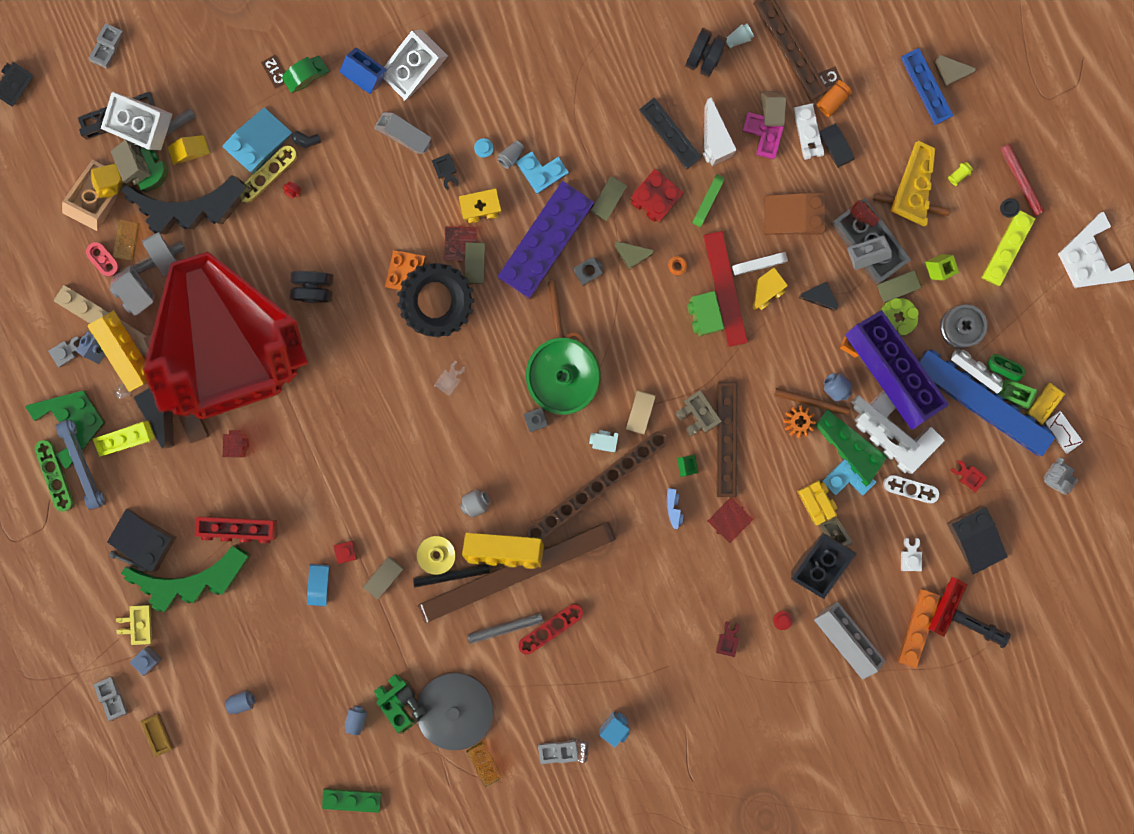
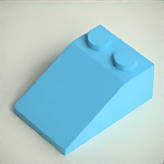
(257, 140)

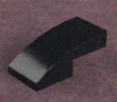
(836, 145)

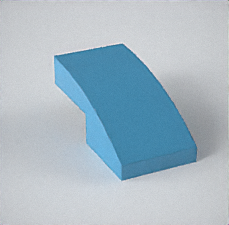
(318, 585)

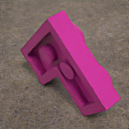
(769, 135)

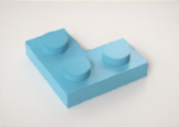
(539, 176)
(841, 476)

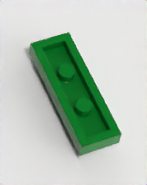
(351, 800)

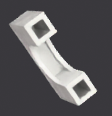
(908, 461)

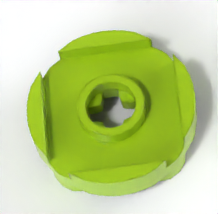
(908, 311)

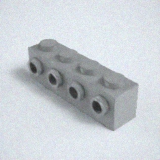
(850, 641)

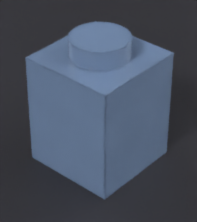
(145, 660)

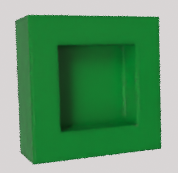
(687, 465)

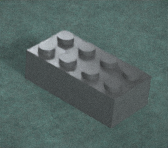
(855, 232)

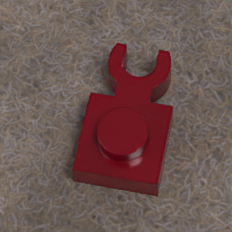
(727, 643)

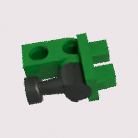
(393, 704)

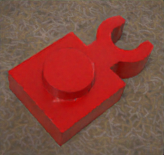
(970, 477)

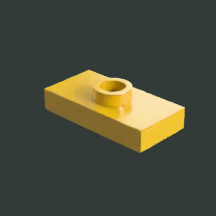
(1045, 403)

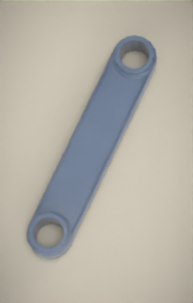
(67, 430)

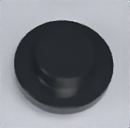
(1010, 208)

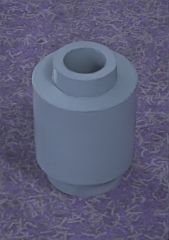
(240, 702)
(355, 720)

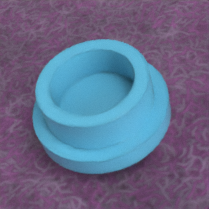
(483, 147)

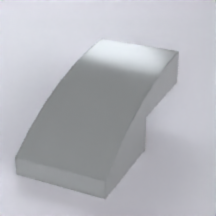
(106, 46)
(159, 252)
(111, 698)
(558, 752)

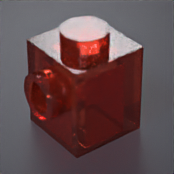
(235, 444)

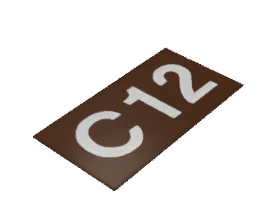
(274, 71)
(830, 76)

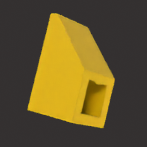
(766, 287)

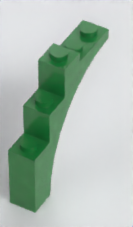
(166, 590)

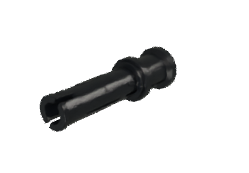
(989, 632)

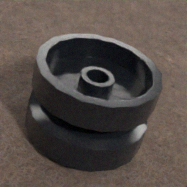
(706, 52)
(311, 287)

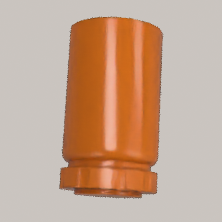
(834, 98)

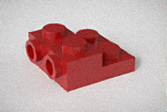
(656, 196)

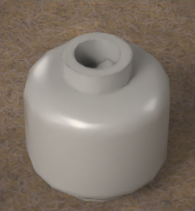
(475, 503)

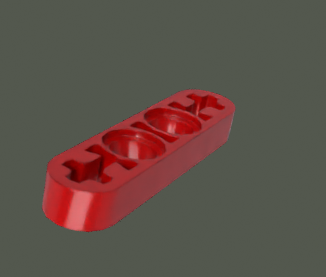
(552, 631)

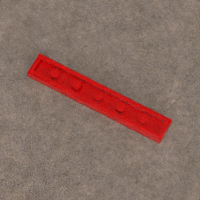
(725, 289)

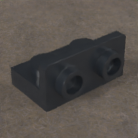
(13, 82)

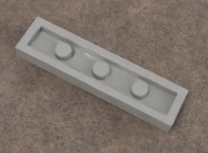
(878, 419)

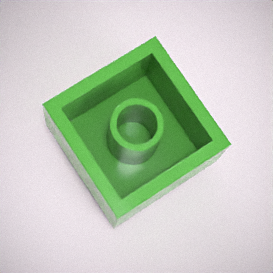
(705, 313)

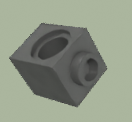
(585, 279)
(535, 420)

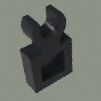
(444, 169)

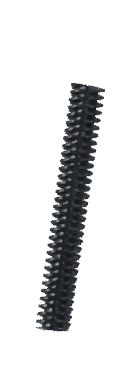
(448, 576)

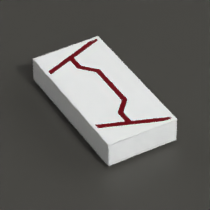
(1063, 431)

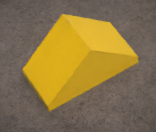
(188, 149)

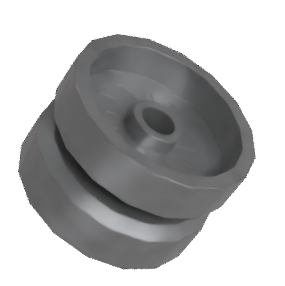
(974, 323)

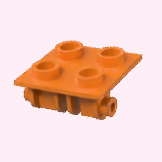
(400, 266)

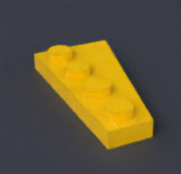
(915, 185)

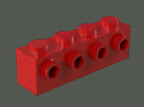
(238, 528)

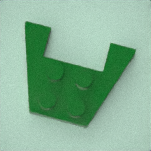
(75, 407)

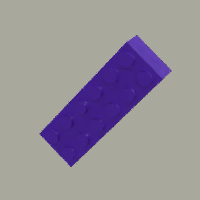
(546, 240)
(896, 369)

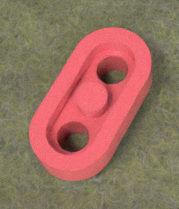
(103, 260)

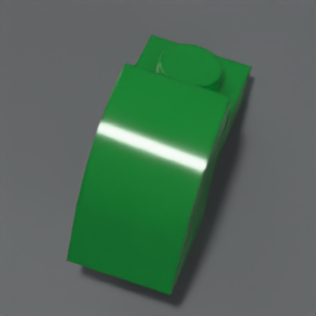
(303, 72)
(157, 169)

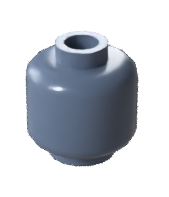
(837, 387)

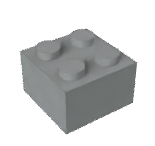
(132, 290)

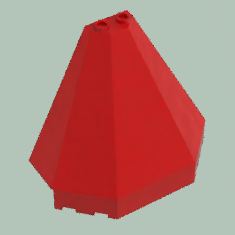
(218, 342)

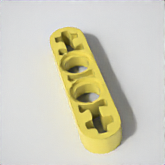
(270, 177)

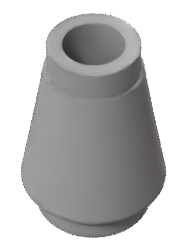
(509, 156)

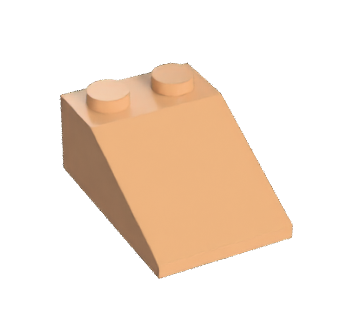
(83, 202)

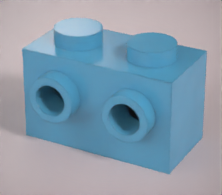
(615, 729)

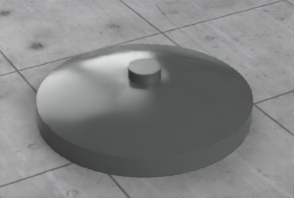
(457, 711)

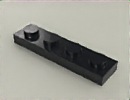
(670, 133)

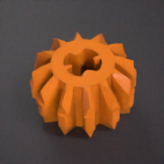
(792, 417)

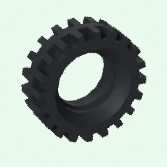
(460, 297)

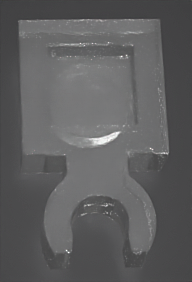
(447, 381)

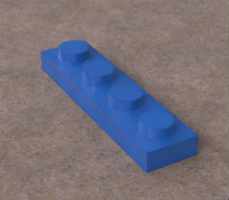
(926, 86)

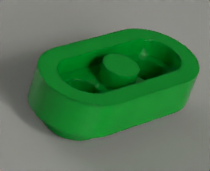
(1006, 367)

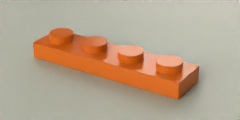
(918, 628)

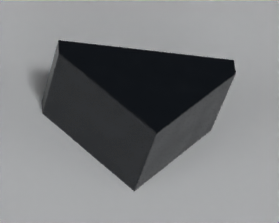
(821, 296)

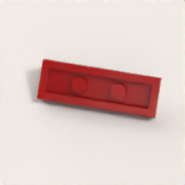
(947, 606)

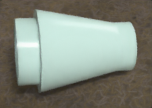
(739, 36)

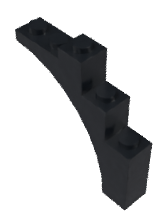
(216, 205)

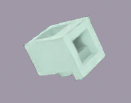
(604, 441)

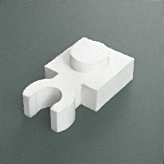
(911, 559)

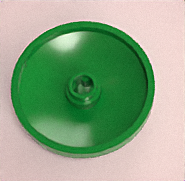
(563, 376)

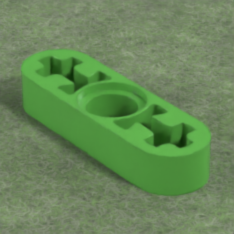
(708, 200)

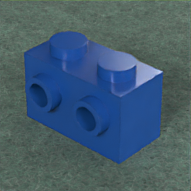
(363, 70)

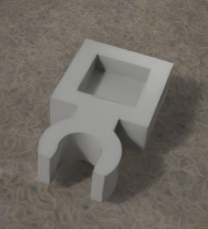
(64, 352)

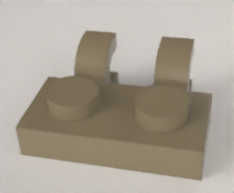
(702, 412)

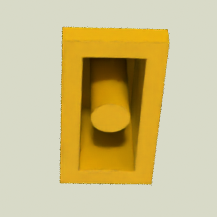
(106, 180)

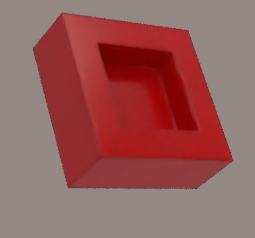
(345, 552)

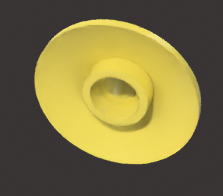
(436, 565)

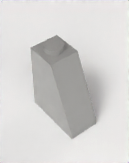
(403, 132)

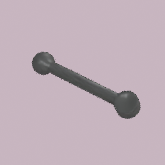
(113, 554)

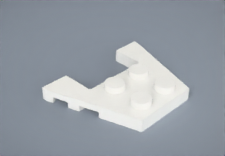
(1085, 261)

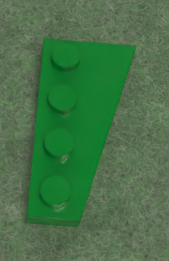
(858, 452)

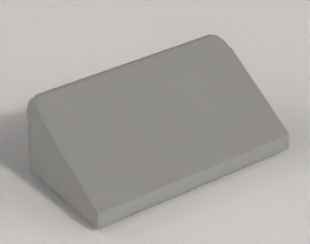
(869, 252)

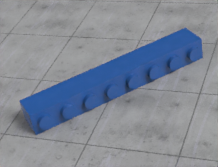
(985, 404)

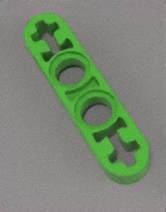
(56, 474)

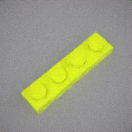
(1008, 248)
(123, 438)

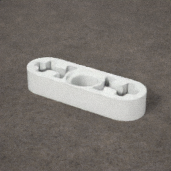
(760, 263)
(926, 488)

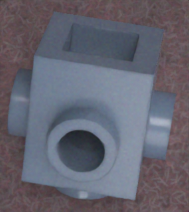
(90, 348)

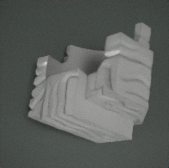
(1060, 477)

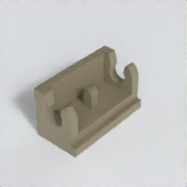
(130, 162)

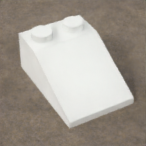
(413, 63)
(136, 121)
(717, 140)

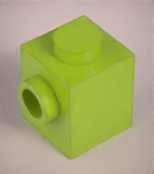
(942, 267)

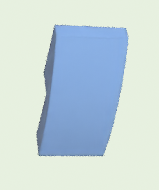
(674, 514)

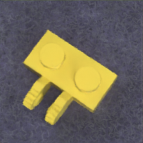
(140, 624)

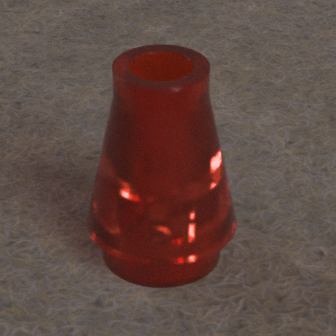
(864, 213)

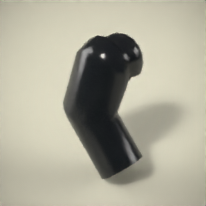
(305, 141)

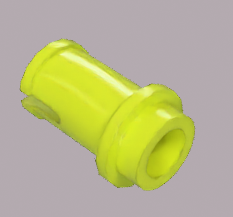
(957, 176)

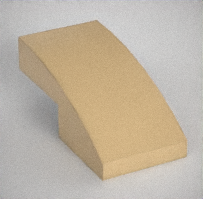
(640, 412)

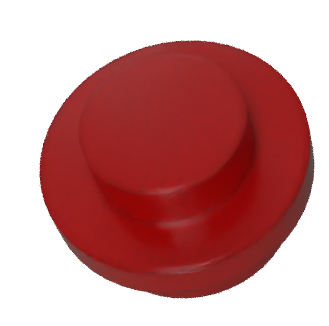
(292, 190)
(782, 620)

